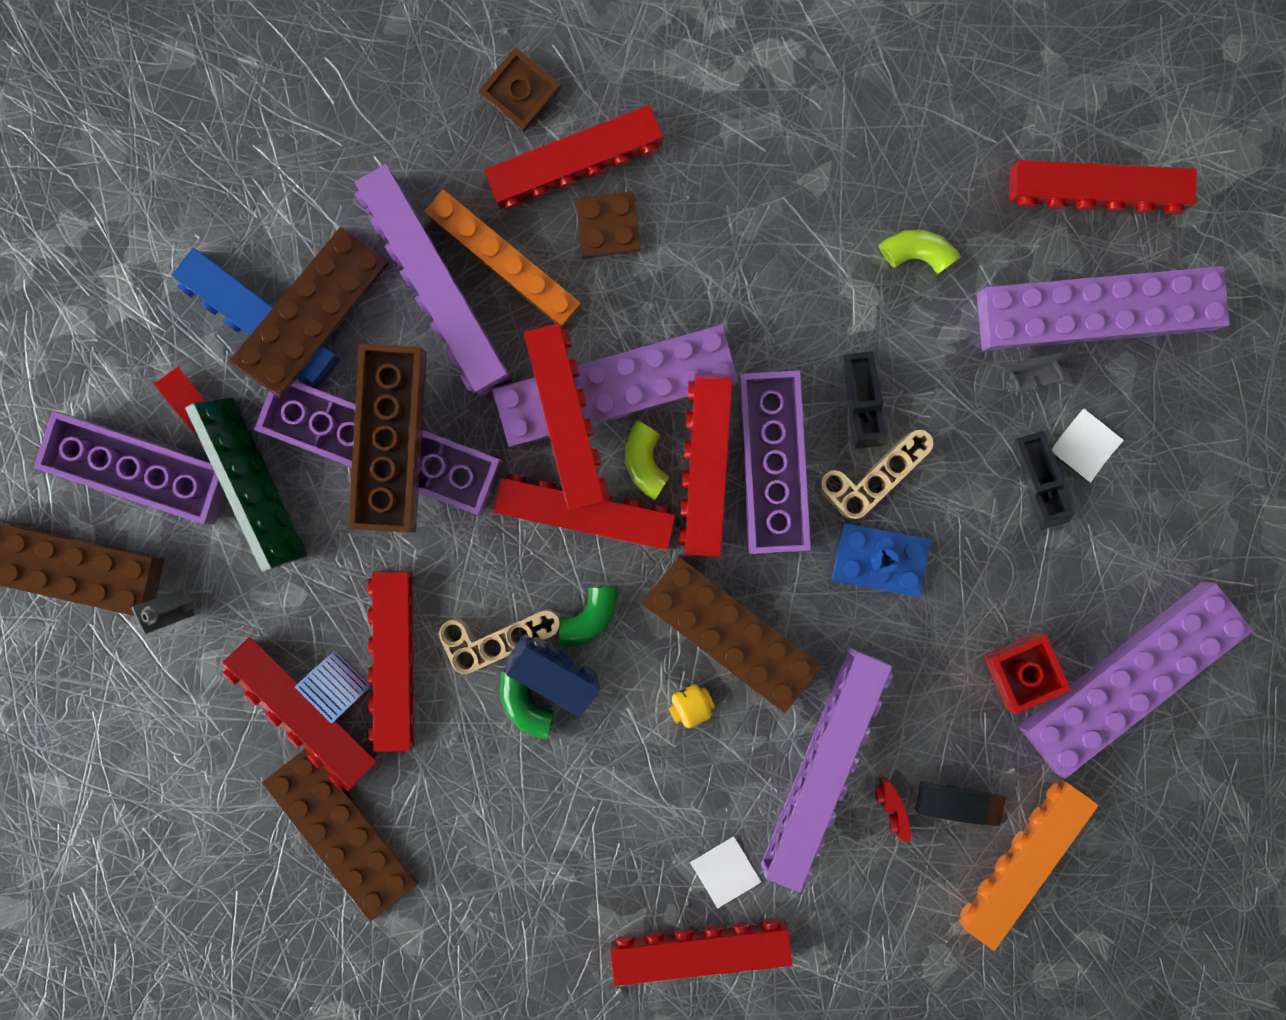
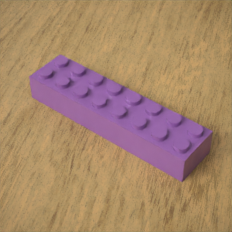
(433, 281)
(1102, 308)
(621, 383)
(327, 428)
(1135, 678)
(825, 769)

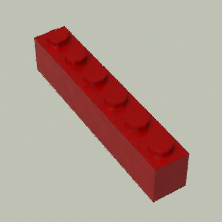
(574, 157)
(1102, 186)
(564, 416)
(707, 464)
(606, 519)
(392, 661)
(285, 706)
(700, 952)

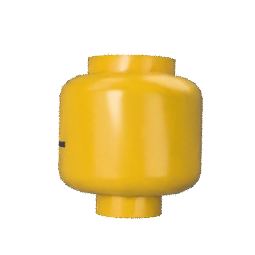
(691, 706)

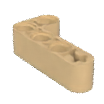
(882, 471)
(504, 636)

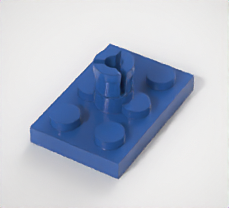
(881, 560)

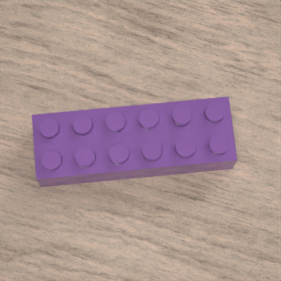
(774, 462)
(130, 468)

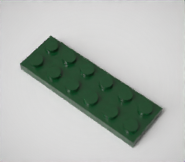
(246, 483)

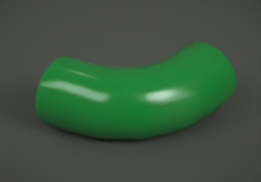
(592, 620)
(522, 709)

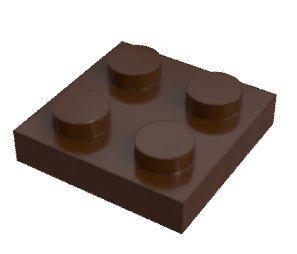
(519, 89)
(608, 224)

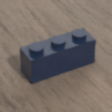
(552, 674)

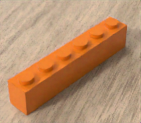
(503, 259)
(1027, 863)

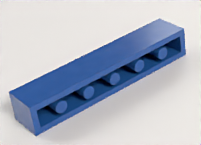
(239, 305)

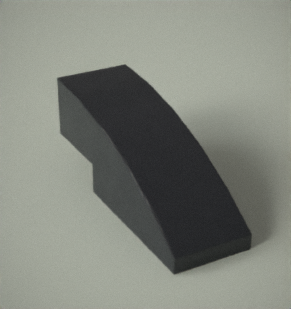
(864, 400)
(1043, 480)
(959, 804)

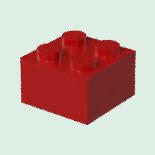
(1026, 672)

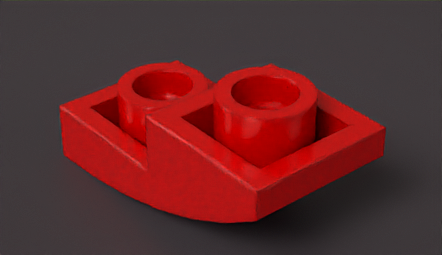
(179, 393)
(891, 802)

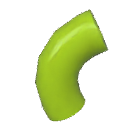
(919, 245)
(641, 462)

